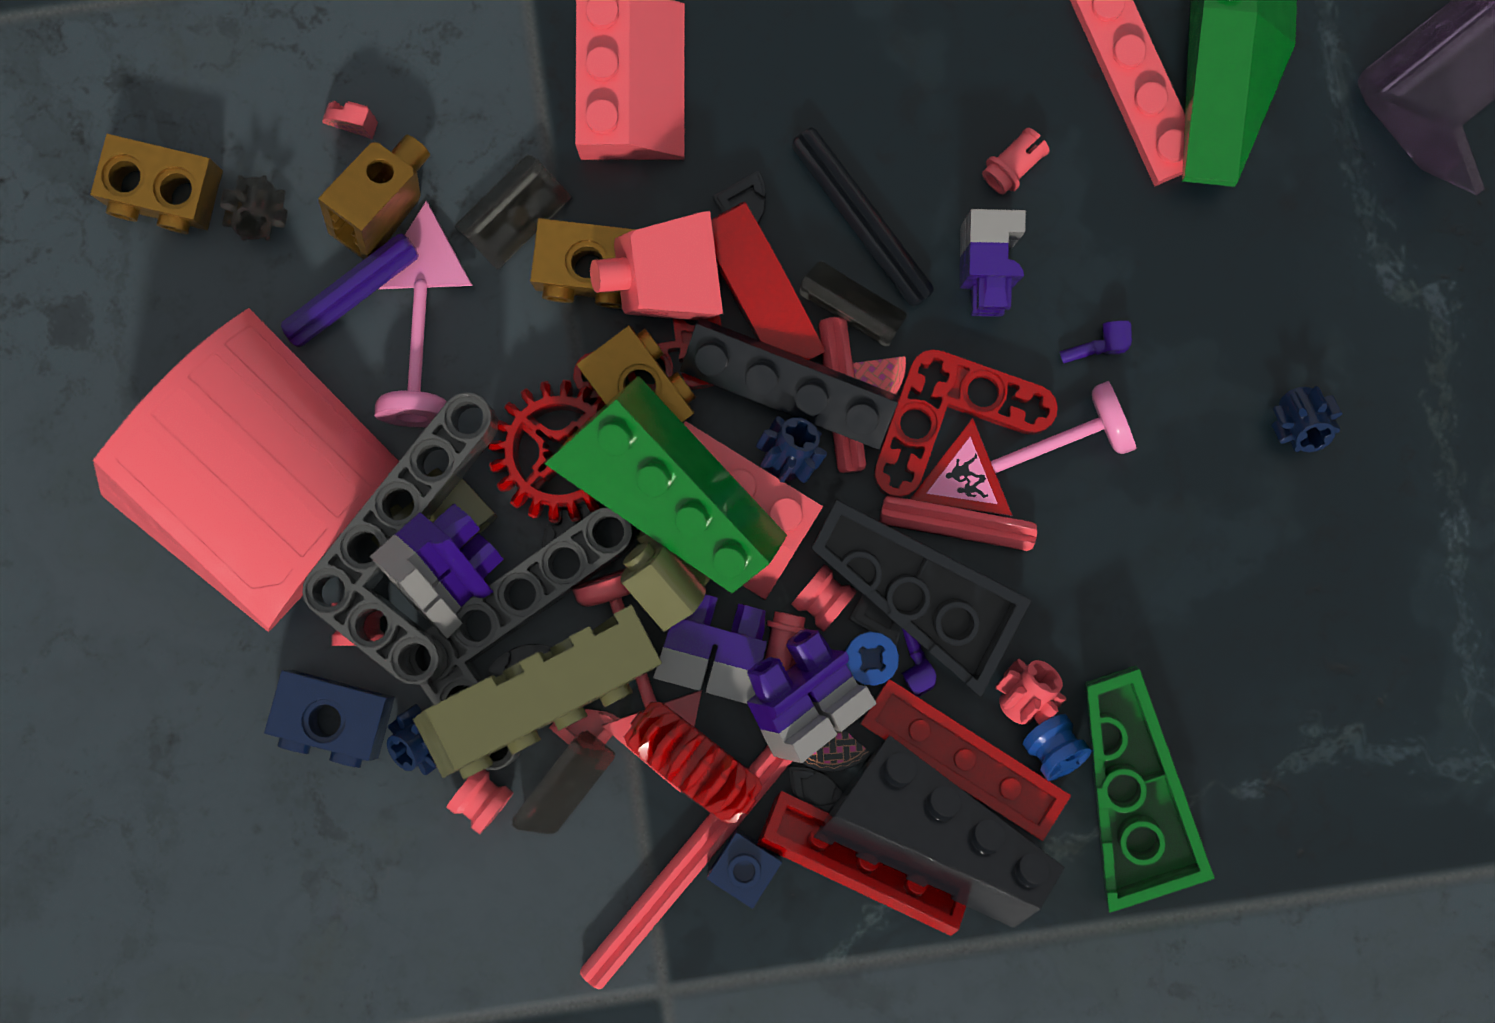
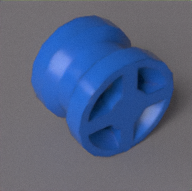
(869, 658)
(1057, 747)

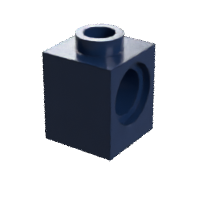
(744, 868)

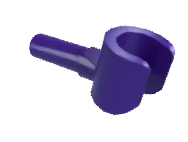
(1116, 340)
(922, 675)

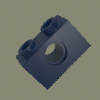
(296, 713)

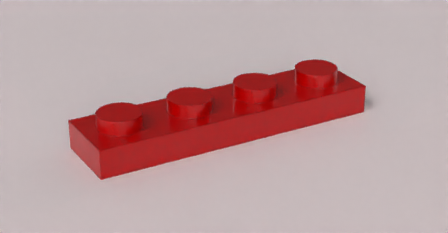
(967, 759)
(791, 834)

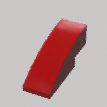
(761, 284)

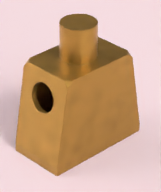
(374, 195)

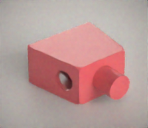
(664, 270)

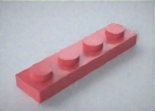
(1137, 83)

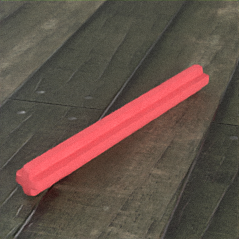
(672, 882)

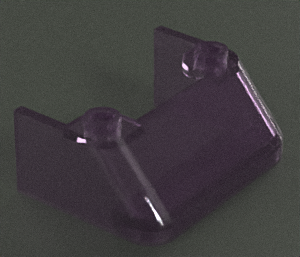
(1435, 86)

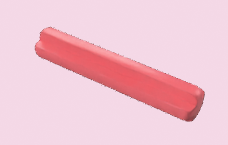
(838, 356)
(958, 523)

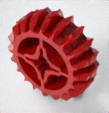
(526, 422)
(693, 762)

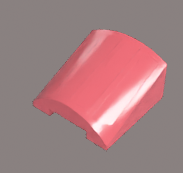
(243, 467)

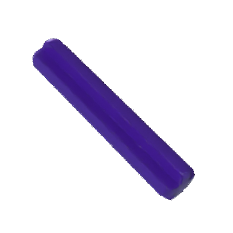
(349, 290)

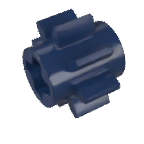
(1306, 419)
(791, 449)
(407, 744)

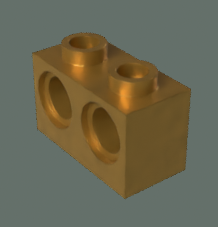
(160, 175)

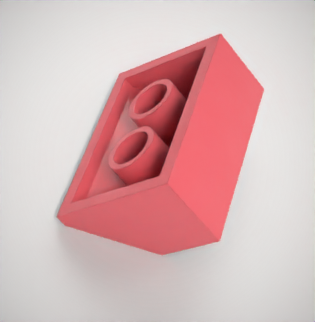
(630, 79)
(783, 503)

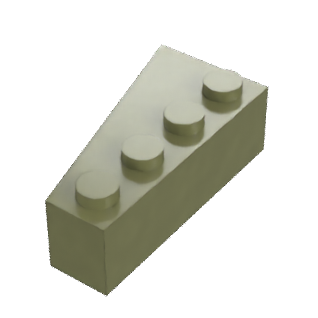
(536, 693)

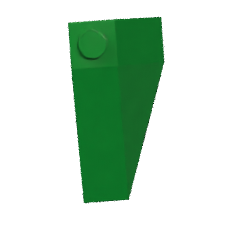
(1231, 78)

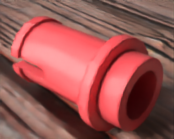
(1014, 162)
(782, 629)

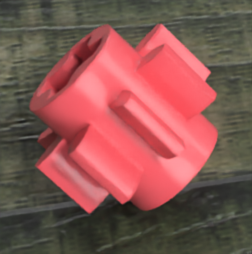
(1030, 692)

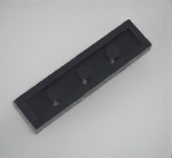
(789, 383)

